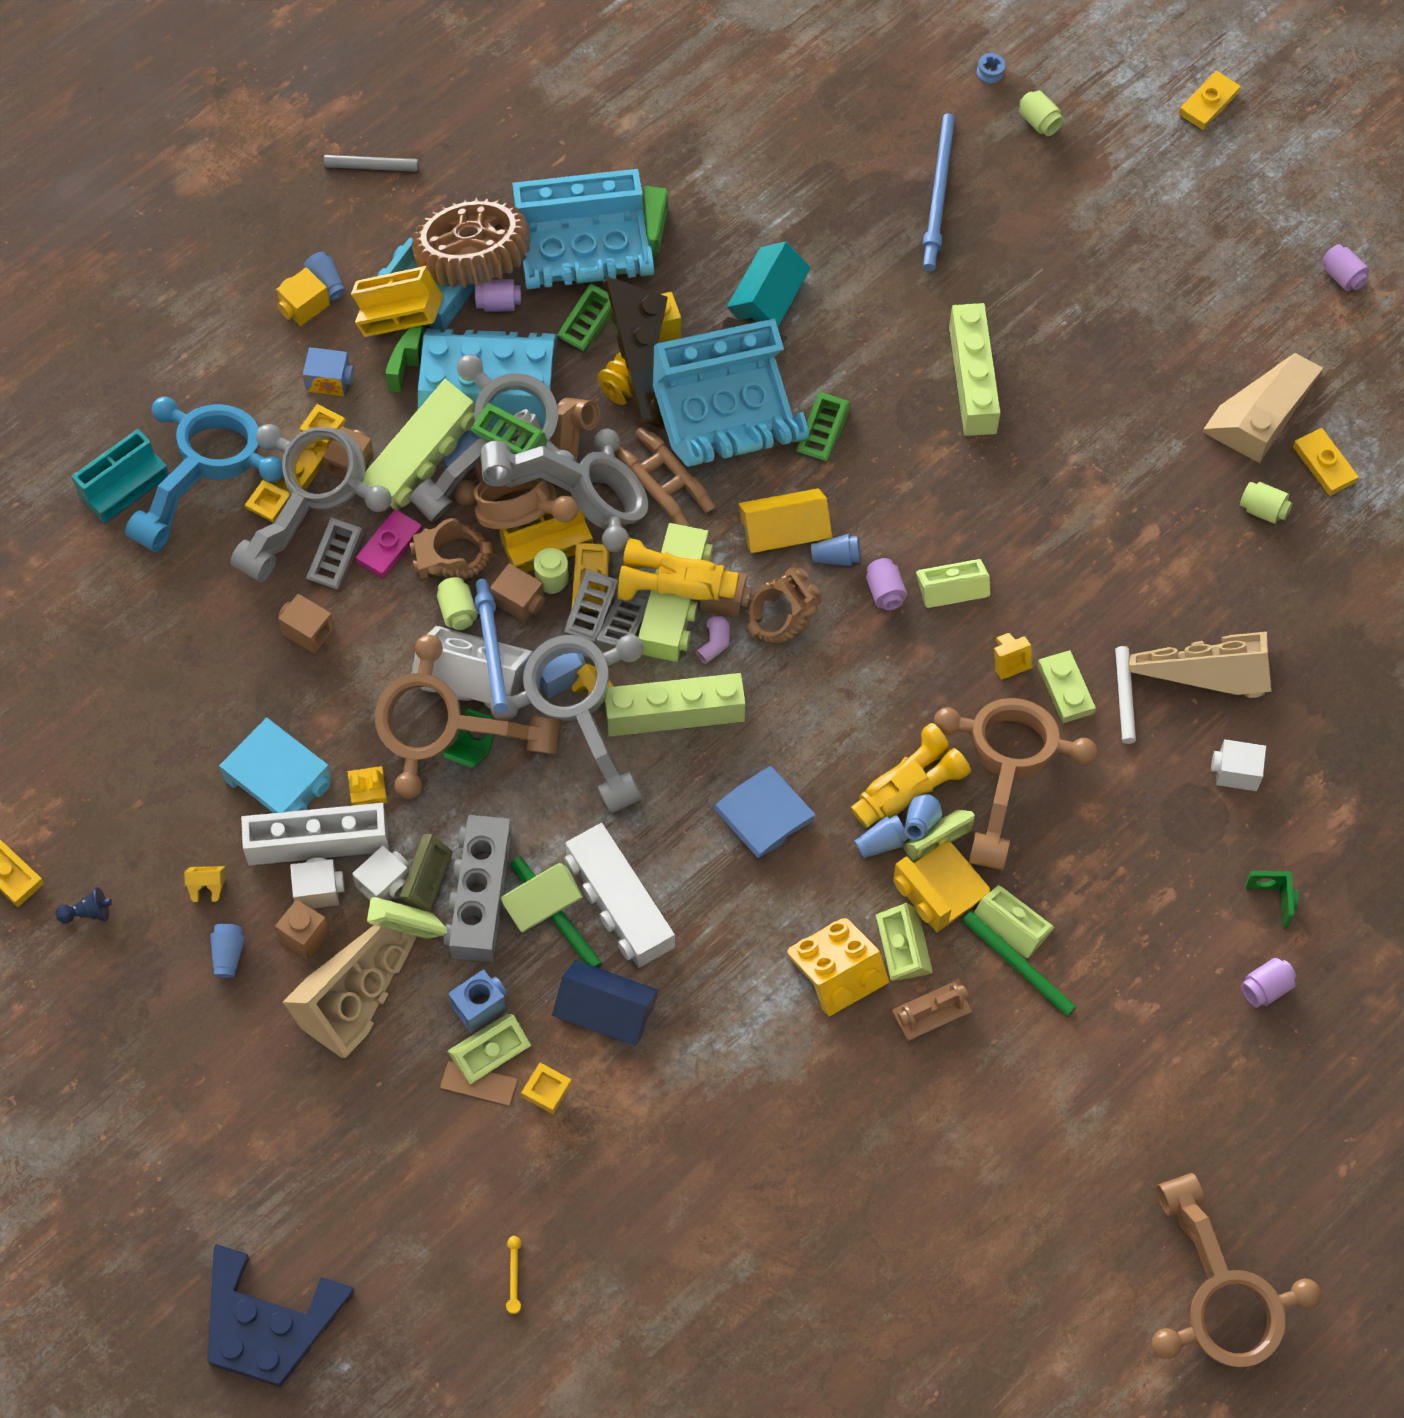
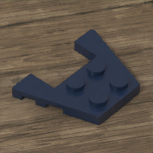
(258, 1335)

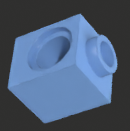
(473, 1014)

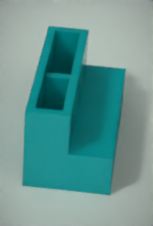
(769, 284)
(120, 476)

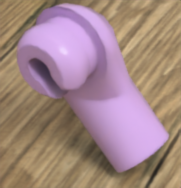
(718, 639)

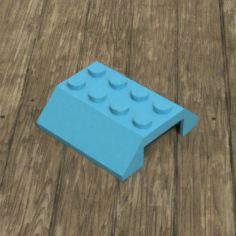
(584, 228)
(500, 356)
(724, 393)

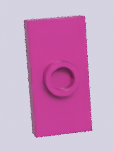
(388, 544)

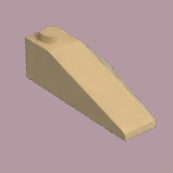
(1262, 409)
(1232, 667)
(344, 993)

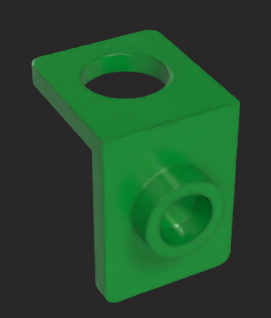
(468, 749)
(1281, 881)

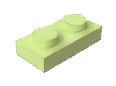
(1066, 686)

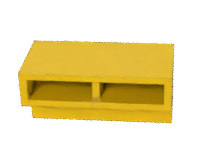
(396, 301)
(785, 520)
(527, 540)

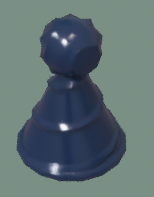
(92, 906)

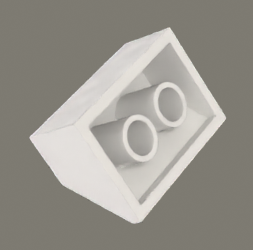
(465, 665)

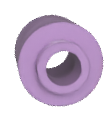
(1345, 268)
(498, 295)
(886, 584)
(1268, 982)

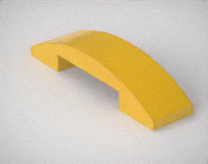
(271, 498)

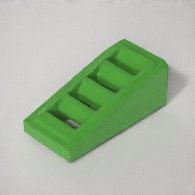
(655, 213)
(591, 294)
(831, 403)
(527, 431)

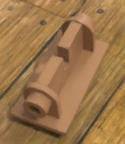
(932, 1010)

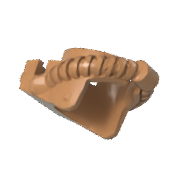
(429, 541)
(803, 599)

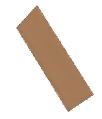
(489, 1087)

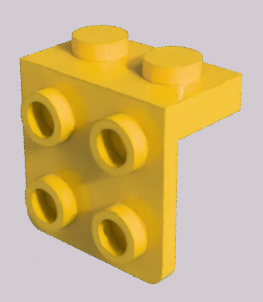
(940, 885)
(840, 965)

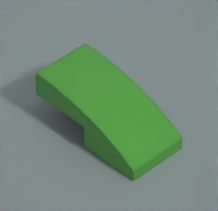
(407, 352)

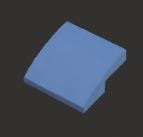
(764, 811)

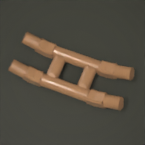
(663, 493)

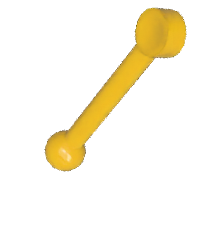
(513, 1305)

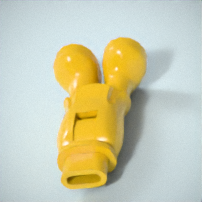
(676, 575)
(896, 788)

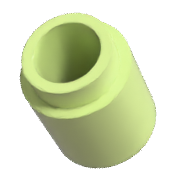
(1041, 113)
(1266, 502)
(551, 569)
(456, 603)

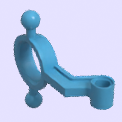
(153, 528)

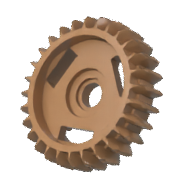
(495, 248)

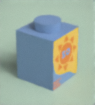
(327, 372)

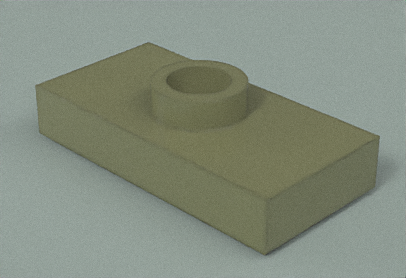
(426, 873)

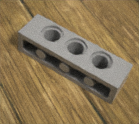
(479, 940)

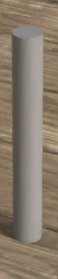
(370, 163)

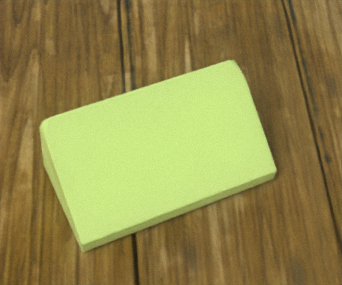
(953, 583)
(946, 830)
(541, 897)
(404, 919)
(1013, 921)
(904, 942)
(489, 1048)

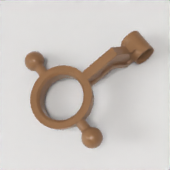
(573, 418)
(541, 734)
(989, 848)
(1182, 1198)

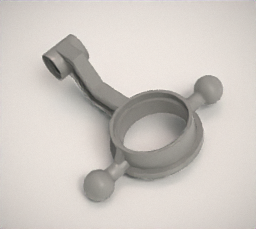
(505, 468)
(433, 498)
(257, 556)
(619, 789)

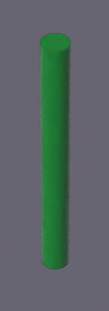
(560, 920)
(1019, 964)

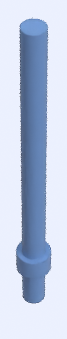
(932, 238)
(485, 607)

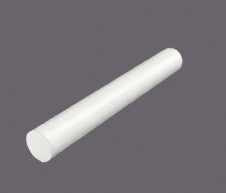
(1125, 695)

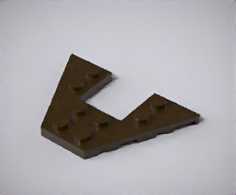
(639, 322)

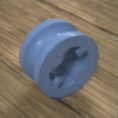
(989, 76)

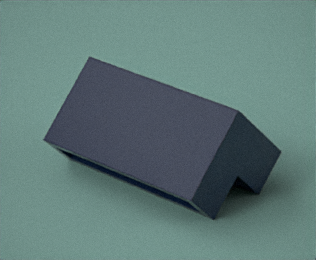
(604, 1002)

